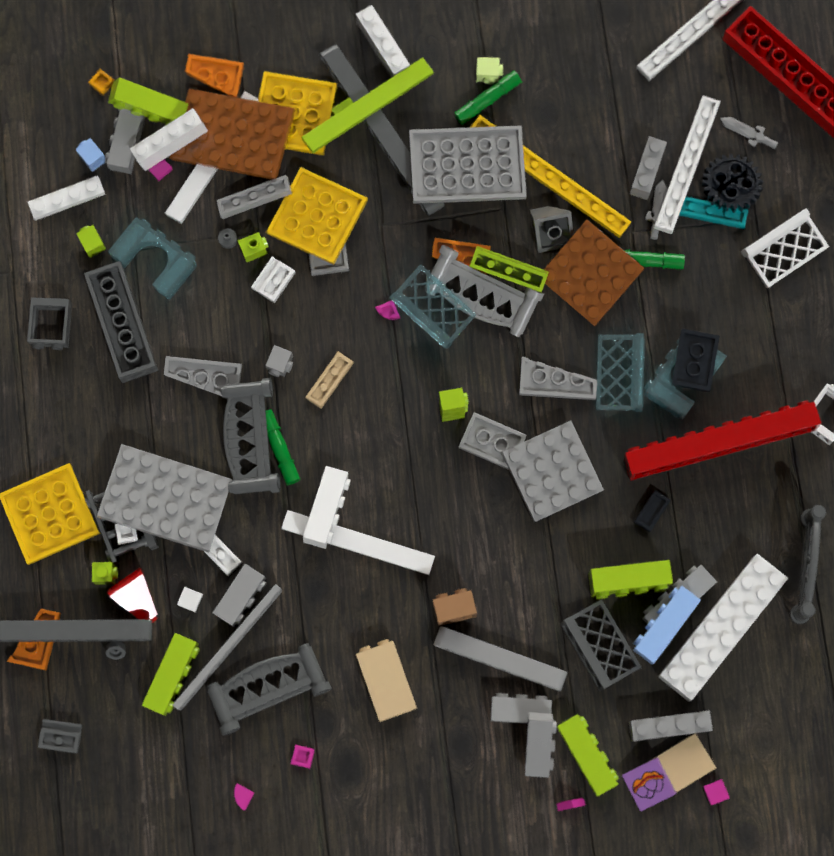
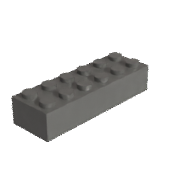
(121, 322)

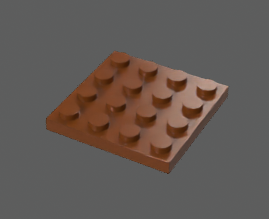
(591, 272)

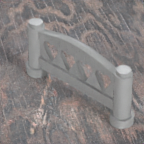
(521, 303)

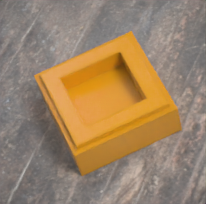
(101, 82)

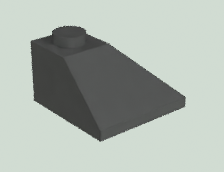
(551, 227)

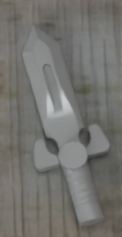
(749, 132)
(660, 193)

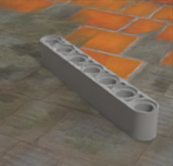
(500, 658)

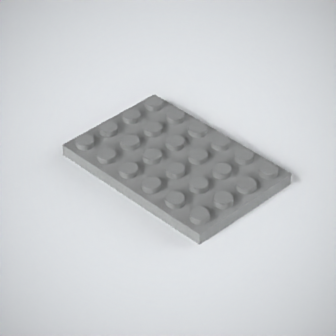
(467, 164)
(164, 498)

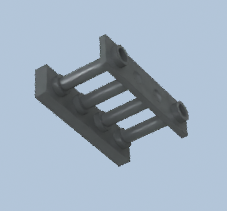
(111, 553)

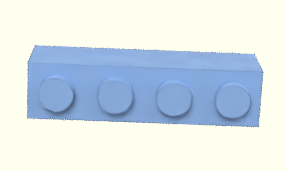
(666, 625)

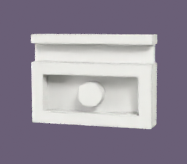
(273, 279)

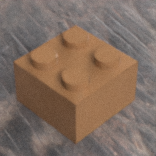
(454, 607)

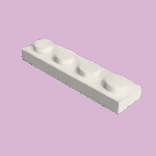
(66, 198)

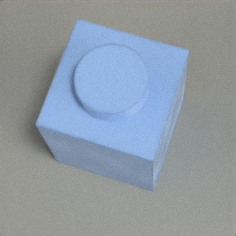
(90, 154)

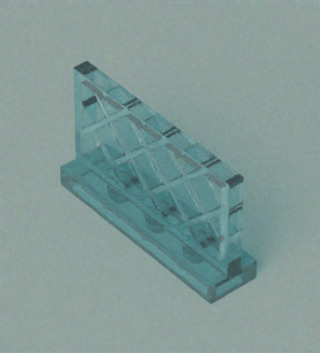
(421, 318)
(637, 368)

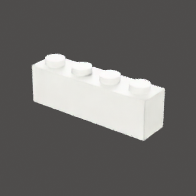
(381, 41)
(168, 139)
(325, 507)

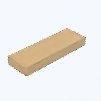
(329, 380)

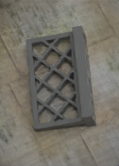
(589, 657)

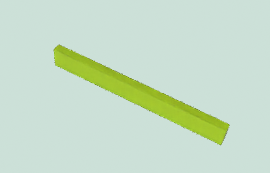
(367, 105)

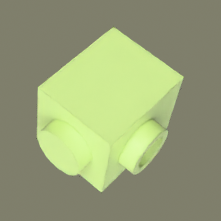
(488, 70)

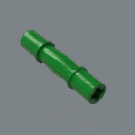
(487, 97)
(664, 260)
(281, 450)

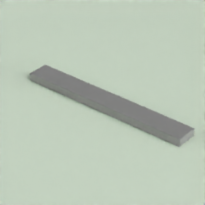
(226, 649)

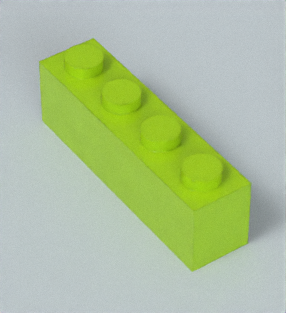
(145, 102)
(509, 269)
(170, 674)
(587, 755)

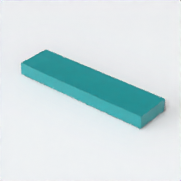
(705, 211)

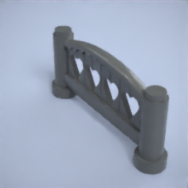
(260, 477)
(811, 520)
(309, 678)

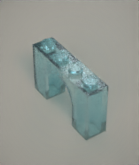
(140, 235)
(668, 396)

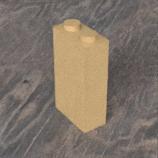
(386, 680)

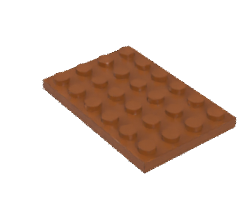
(240, 135)

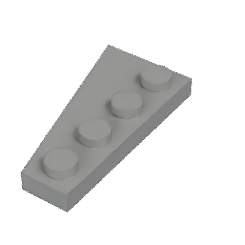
(203, 373)
(548, 381)

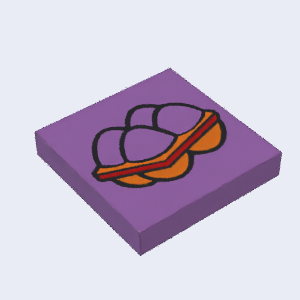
(649, 784)

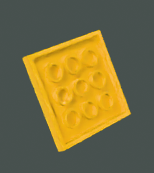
(308, 97)
(317, 216)
(49, 514)

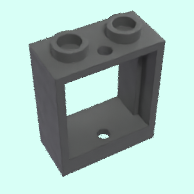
(49, 304)

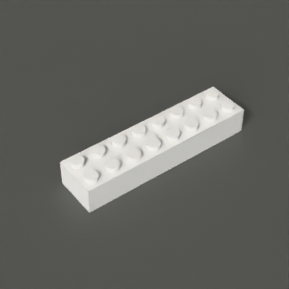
(722, 627)

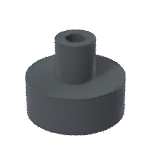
(227, 238)
(115, 650)

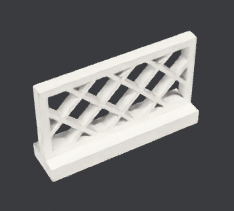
(773, 237)

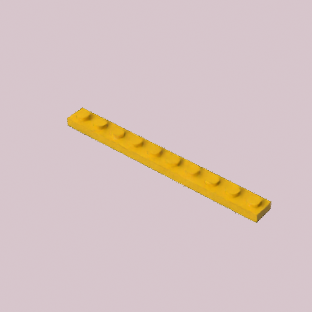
(569, 189)

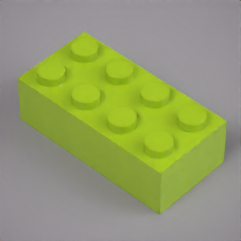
(630, 578)

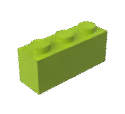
(453, 404)

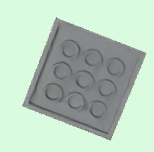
(552, 471)

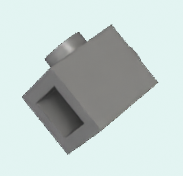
(279, 361)

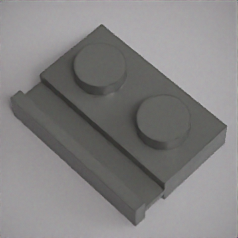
(60, 736)

